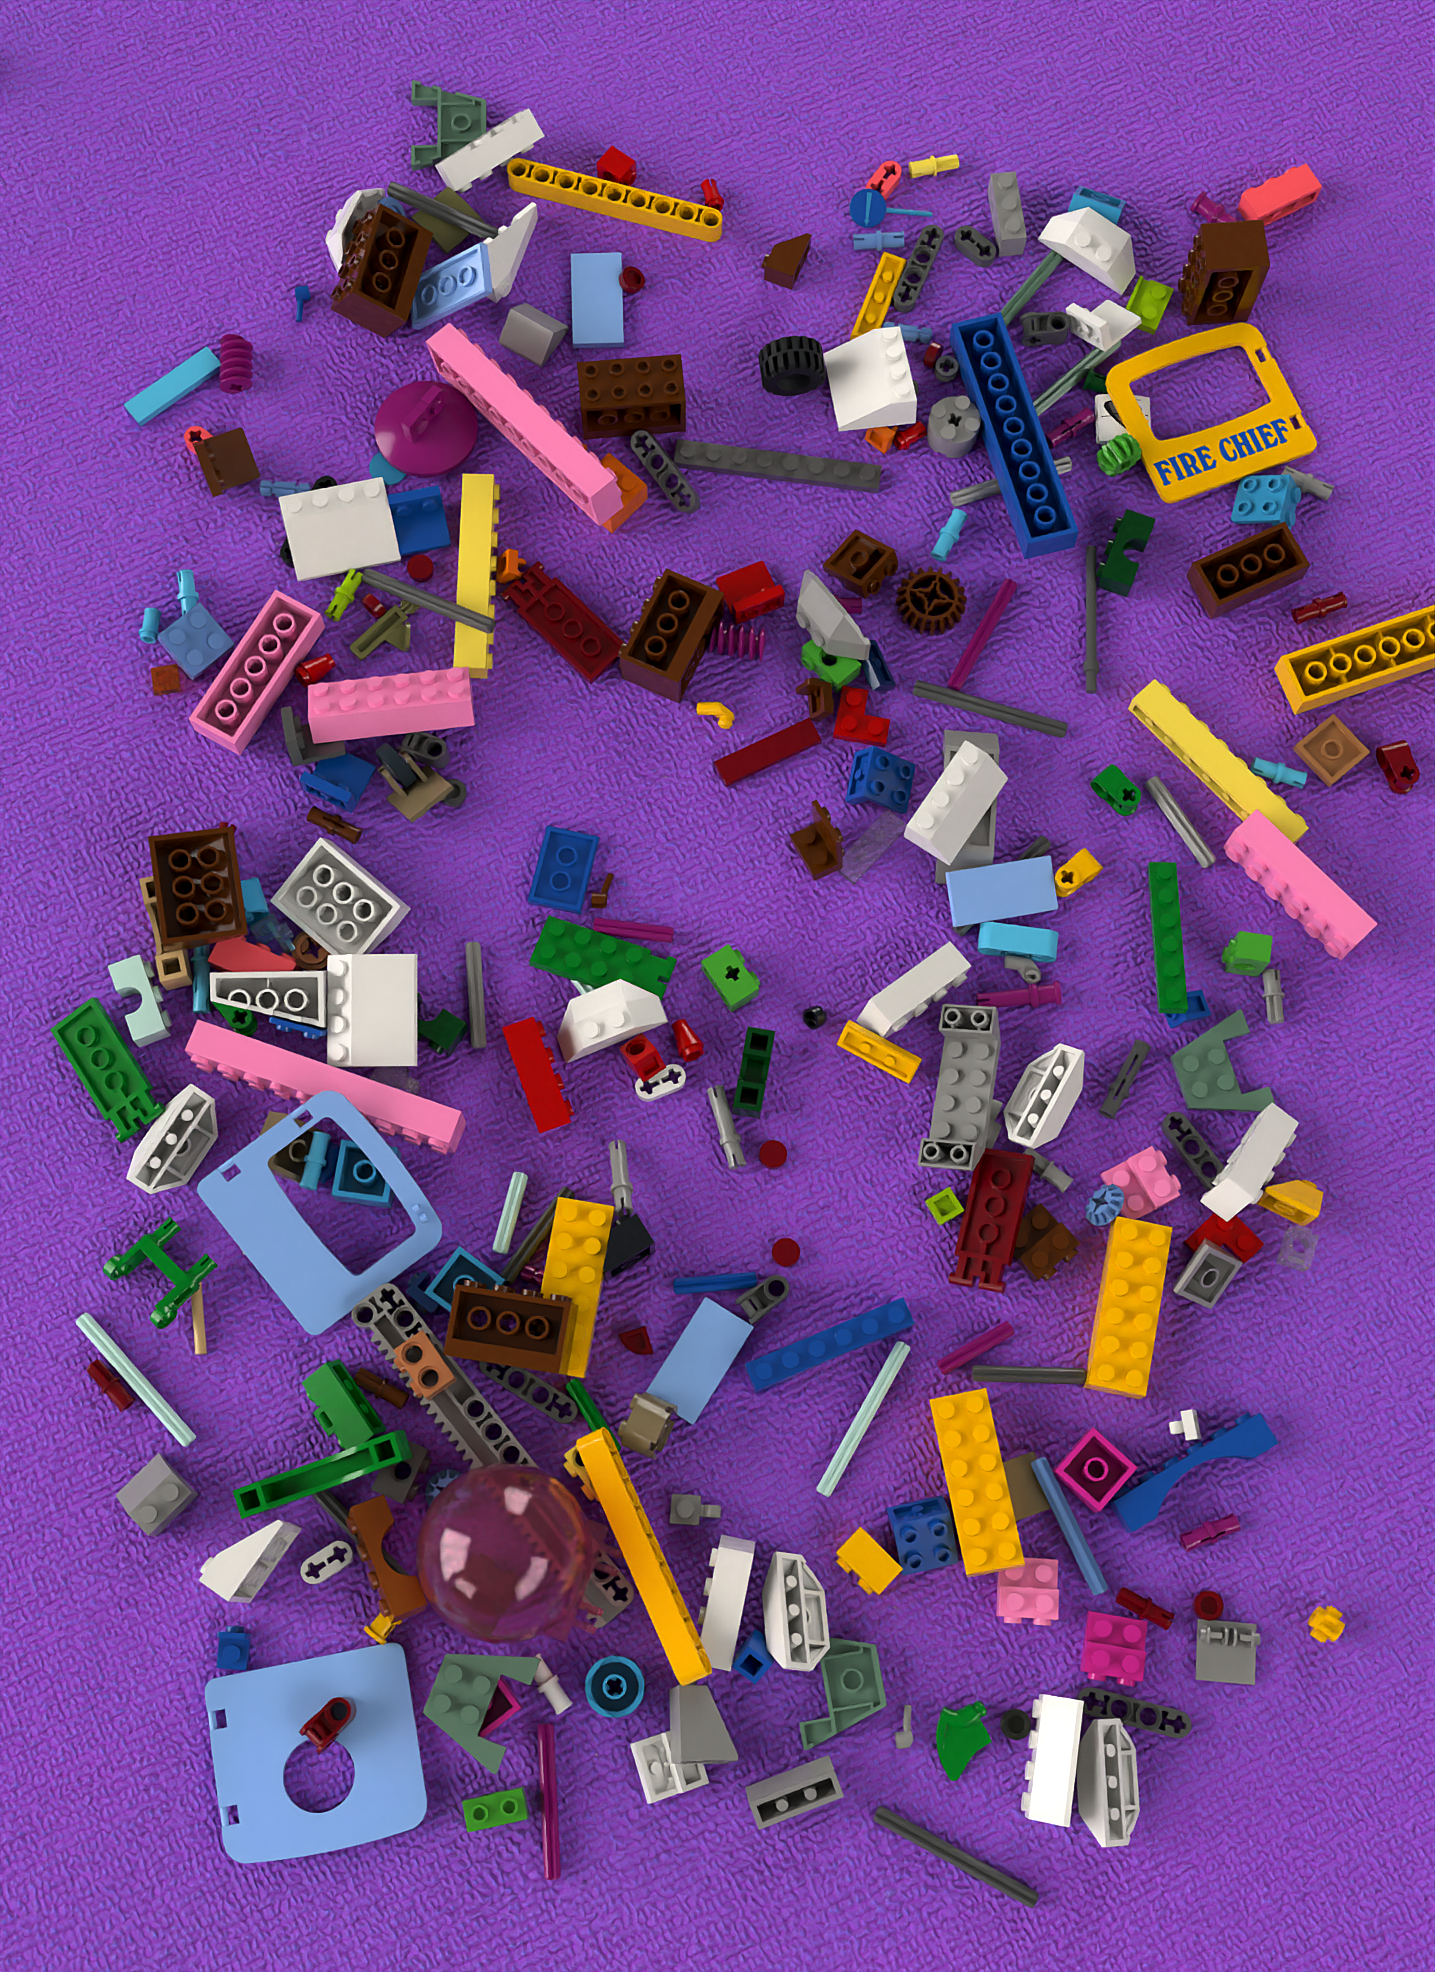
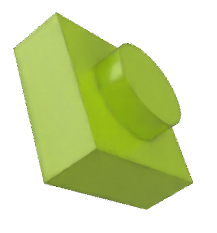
(944, 1206)

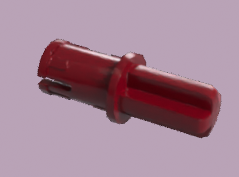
(110, 1385)
(1144, 1608)

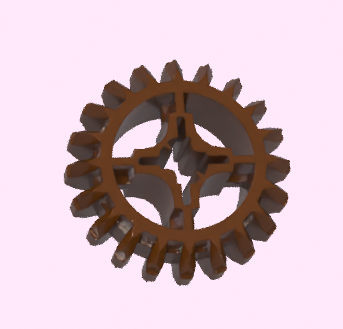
(952, 607)

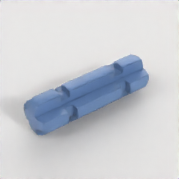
(912, 332)
(282, 488)

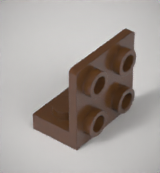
(226, 460)
(819, 844)

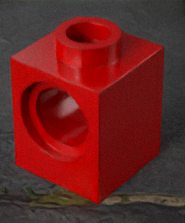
(617, 167)
(642, 1057)

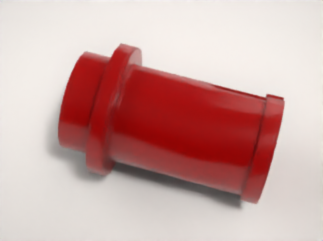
(712, 195)
(904, 438)

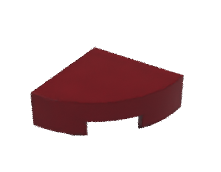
(637, 1341)

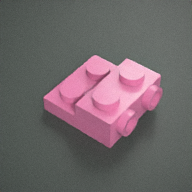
(1143, 1182)
(1029, 1592)

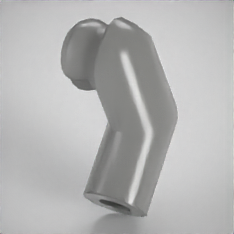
(1025, 967)

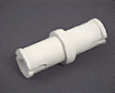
(550, 1687)

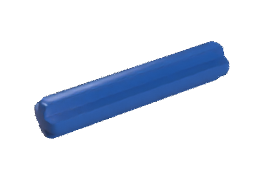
(715, 1283)

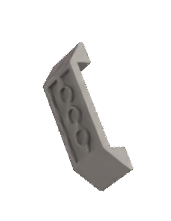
(979, 847)
(963, 1088)

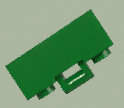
(342, 1406)

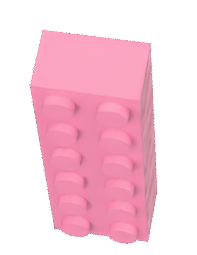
(257, 672)
(390, 705)
(1298, 885)

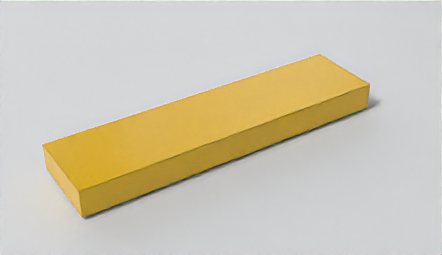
(879, 294)

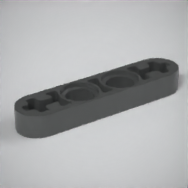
(918, 268)
(662, 474)
(1196, 1161)
(526, 1390)
(1132, 1715)

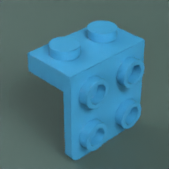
(1266, 500)

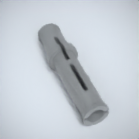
(729, 1138)
(621, 1187)

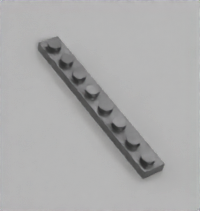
(777, 466)

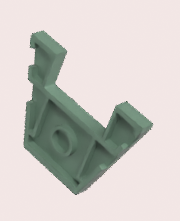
(459, 122)
(1208, 1075)
(851, 1687)
(464, 1695)

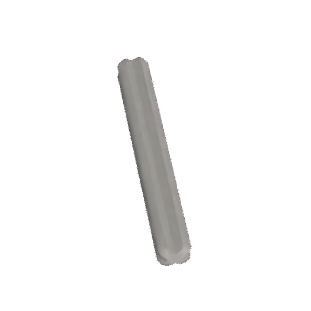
(1180, 822)
(475, 995)

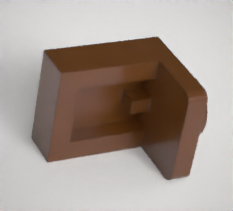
(819, 698)

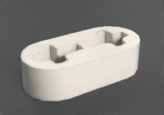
(663, 1088)
(330, 1568)

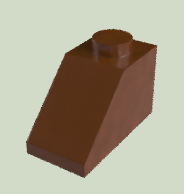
(786, 261)

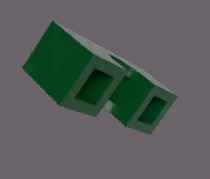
(1119, 571)
(442, 1032)
(753, 1072)

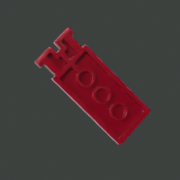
(564, 622)
(992, 1219)

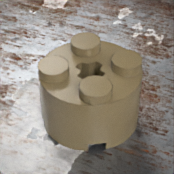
(647, 1424)

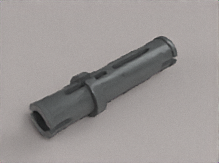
(1111, 1106)

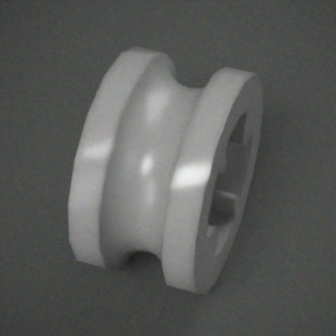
(939, 367)

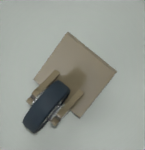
(417, 792)

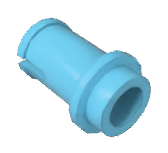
(150, 626)

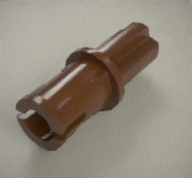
(381, 1388)

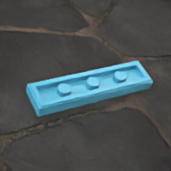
(173, 386)

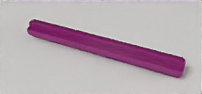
(982, 634)
(549, 1803)

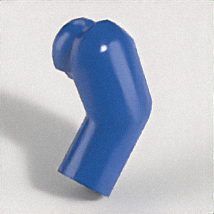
(331, 1158)

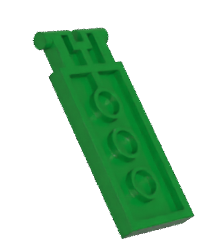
(598, 958)
(107, 1068)

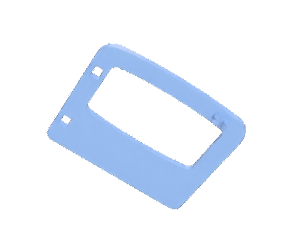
(280, 1240)

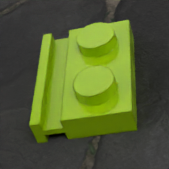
(1149, 302)

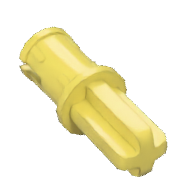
(933, 165)

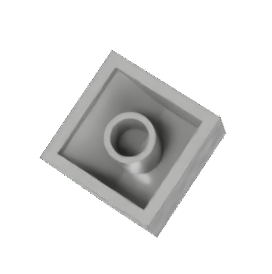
(156, 1496)

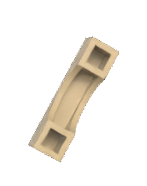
(172, 966)

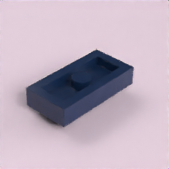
(876, 670)

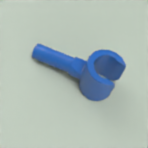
(302, 294)

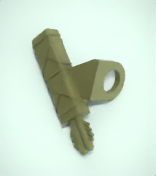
(387, 628)

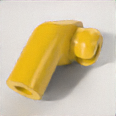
(719, 710)

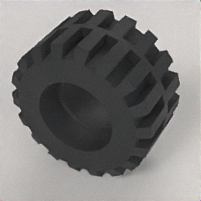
(792, 365)

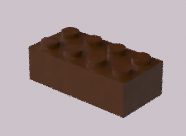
(1247, 570)

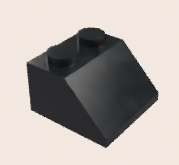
(627, 1246)

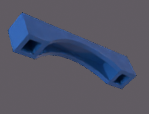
(828, 1345)
(1143, 1502)

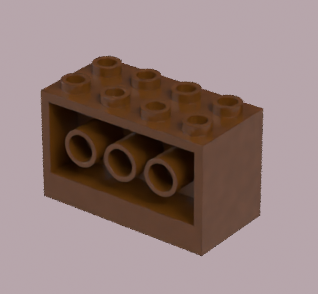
(381, 270)
(1224, 272)
(632, 396)
(671, 635)
(495, 1340)

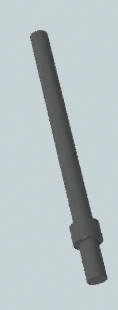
(1091, 664)

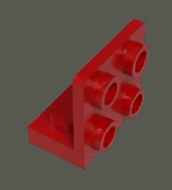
(750, 592)

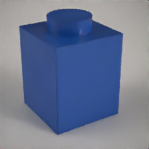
(752, 1657)

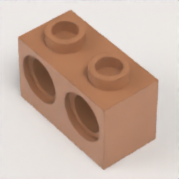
(429, 1362)

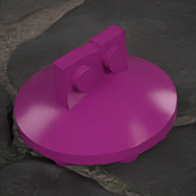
(426, 429)

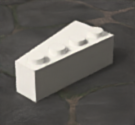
(490, 150)
(914, 991)
(284, 994)
(1251, 1163)
(726, 1599)

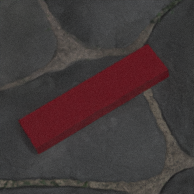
(767, 752)

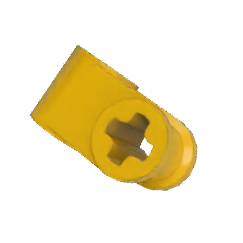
(1077, 871)

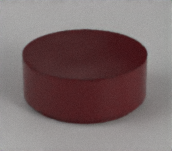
(631, 280)
(932, 354)
(420, 568)
(373, 606)
(773, 1154)
(785, 1252)
(1208, 1605)

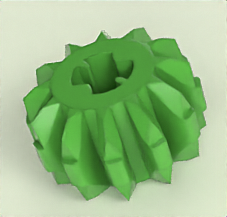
(1119, 455)

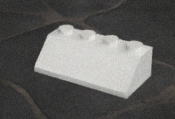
(956, 803)
(1053, 1759)

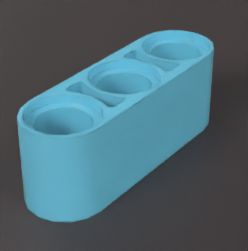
(1018, 941)

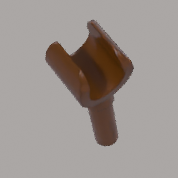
(599, 899)

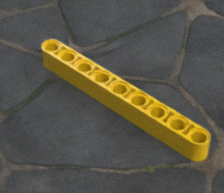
(605, 191)
(644, 1557)

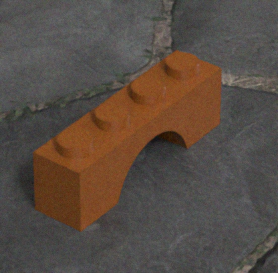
(399, 1593)

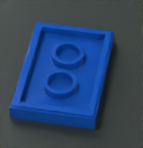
(563, 870)

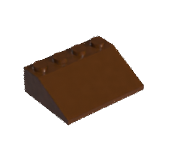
(197, 888)

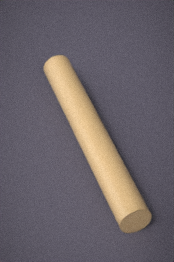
(198, 1322)

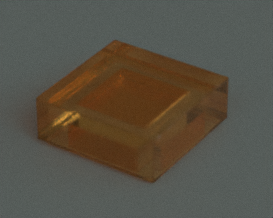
(166, 679)

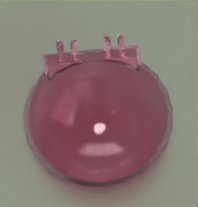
(509, 1555)

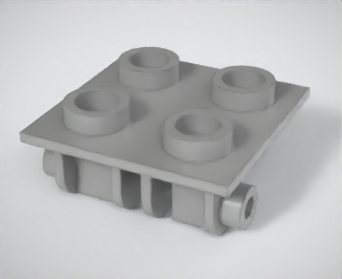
(1226, 1651)

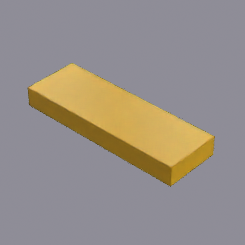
(879, 1051)

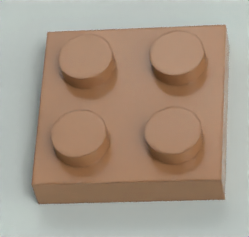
(1331, 750)

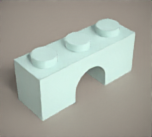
(149, 1021)

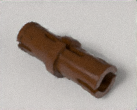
(334, 825)

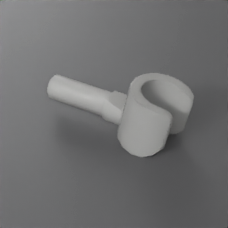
(904, 1738)

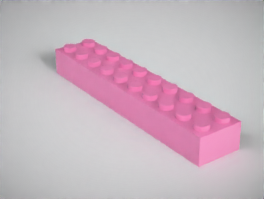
(526, 424)
(303, 1078)

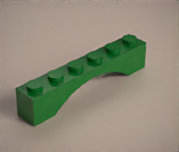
(322, 1474)

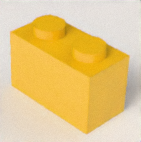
(868, 1562)

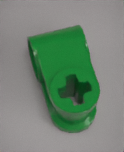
(1115, 788)
(235, 1015)

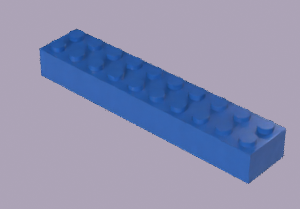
(1013, 436)

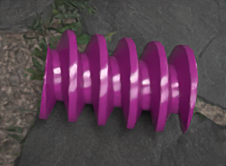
(235, 364)
(738, 641)

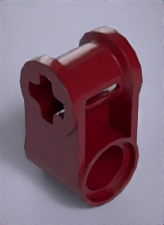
(1398, 766)
(325, 1727)

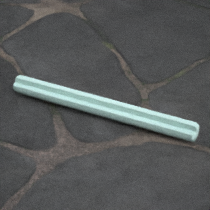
(135, 1379)
(863, 1418)

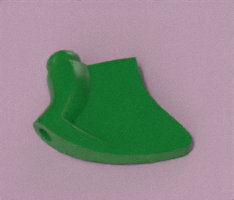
(960, 1737)

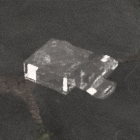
(396, 1078)

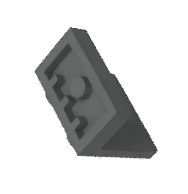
(300, 741)

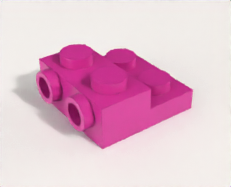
(1114, 1648)

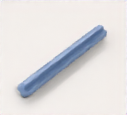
(1069, 1526)

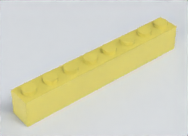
(476, 569)
(1212, 760)

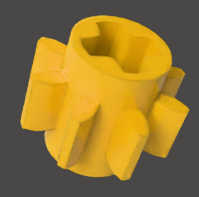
(1326, 1623)

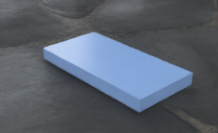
(452, 286)
(597, 300)
(1001, 890)
(700, 1359)

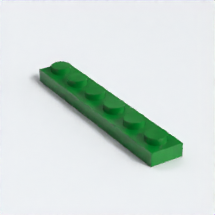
(1167, 938)

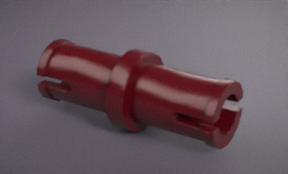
(1319, 608)

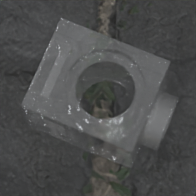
(1289, 1257)

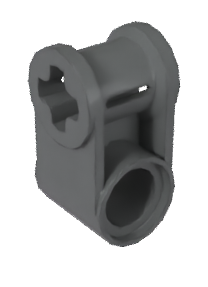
(1042, 328)
(420, 746)
(762, 1299)

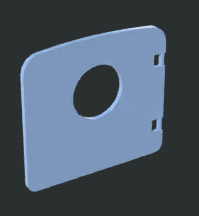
(262, 1731)

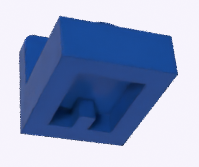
(1197, 1010)
(233, 1648)

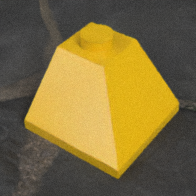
(1293, 1200)

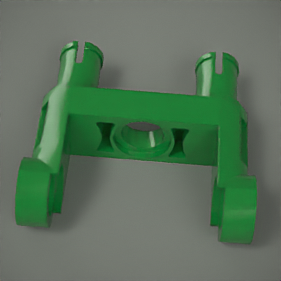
(185, 1281)

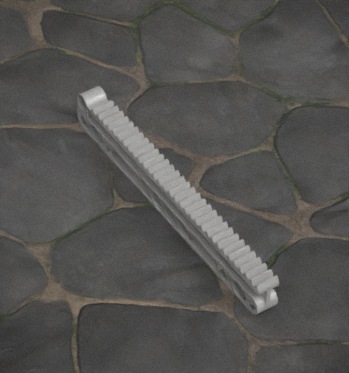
(452, 1411)

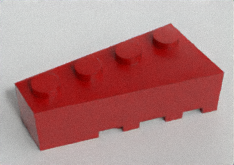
(536, 1074)

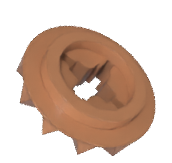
(308, 961)

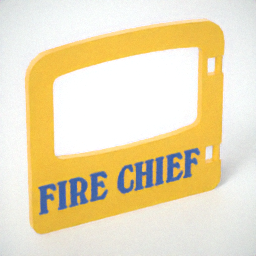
(1223, 452)

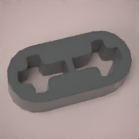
(972, 248)

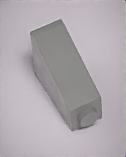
(697, 1728)

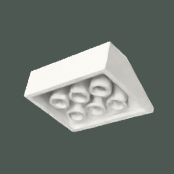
(871, 381)
(339, 529)
(339, 901)
(372, 1010)
(245, 1566)

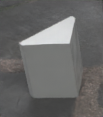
(532, 333)
(1207, 1274)

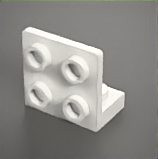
(1103, 325)

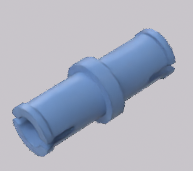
(878, 240)

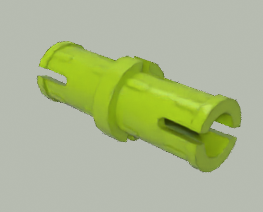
(344, 595)

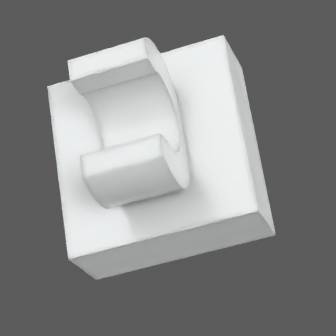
(1188, 1425)

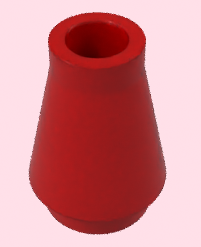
(314, 670)
(687, 1042)

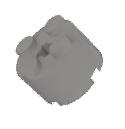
(953, 426)

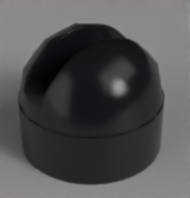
(809, 1017)

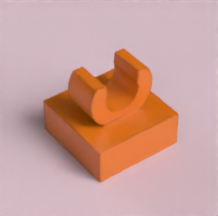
(881, 437)
(508, 566)

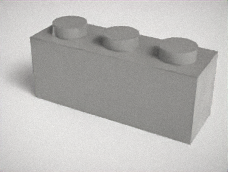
(1007, 214)
(794, 1792)

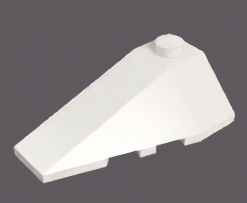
(508, 250)

